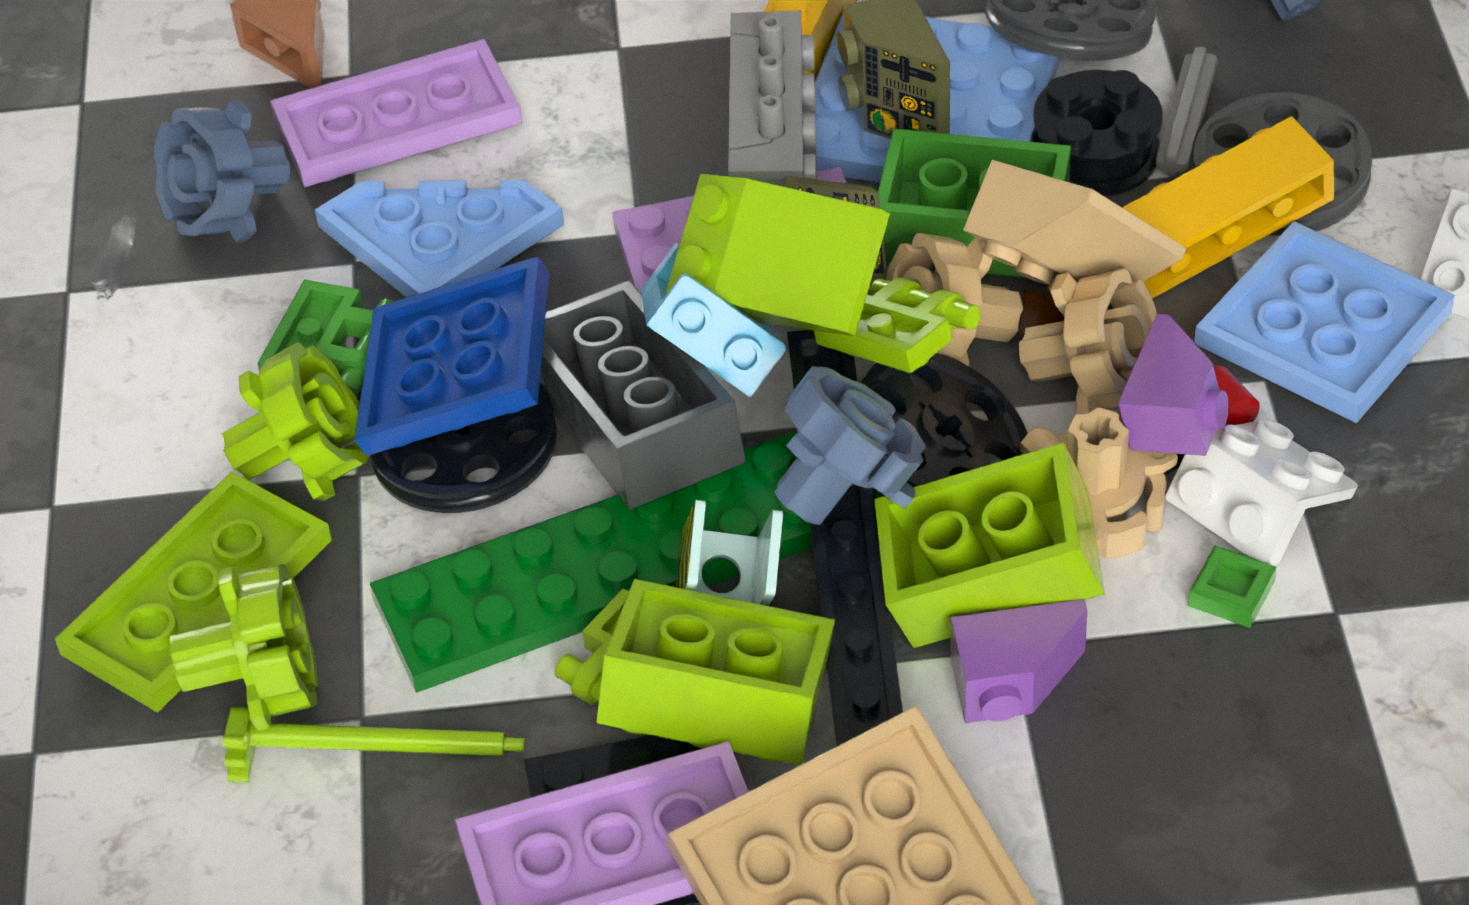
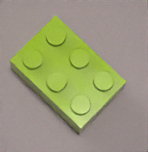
(988, 543)

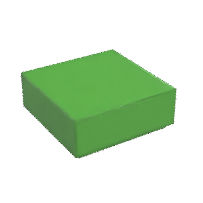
(1232, 586)

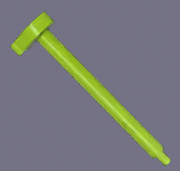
(243, 737)

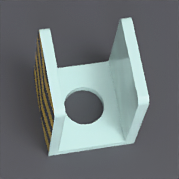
(753, 556)

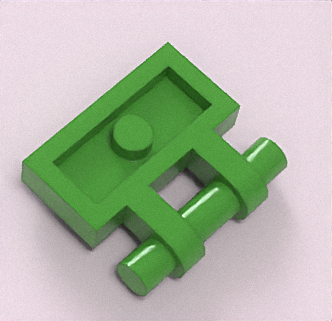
(324, 318)

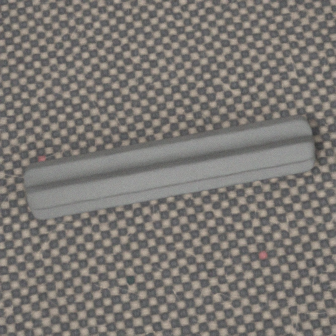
(1186, 112)

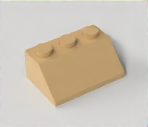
(1062, 228)

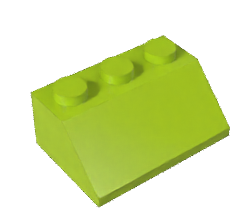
(715, 672)

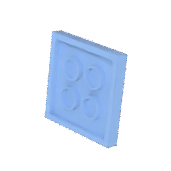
(1324, 321)

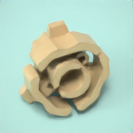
(960, 271)
(1092, 341)
(1113, 478)

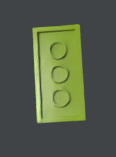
(177, 587)

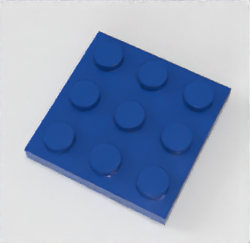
(453, 356)

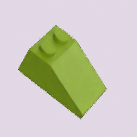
(781, 252)

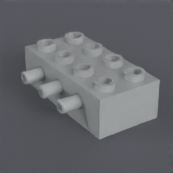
(771, 98)

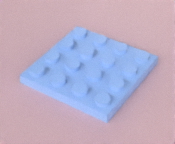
(990, 97)

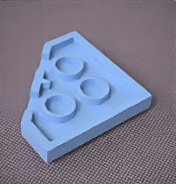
(439, 230)

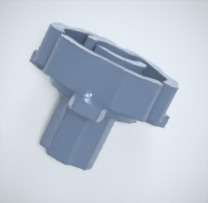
(215, 169)
(844, 441)

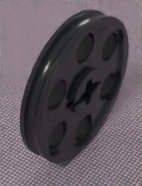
(945, 413)
(456, 457)

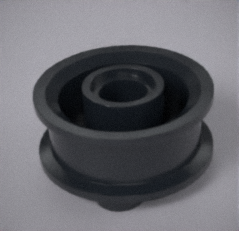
(1107, 122)

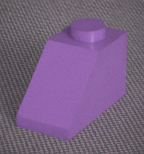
(1172, 394)
(1014, 657)

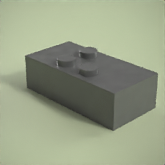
(636, 399)

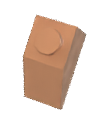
(283, 35)

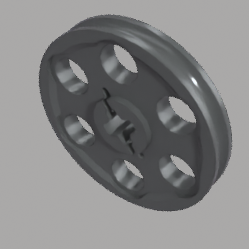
(1075, 26)
(1319, 120)

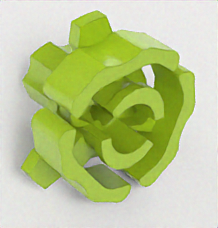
(301, 419)
(261, 643)

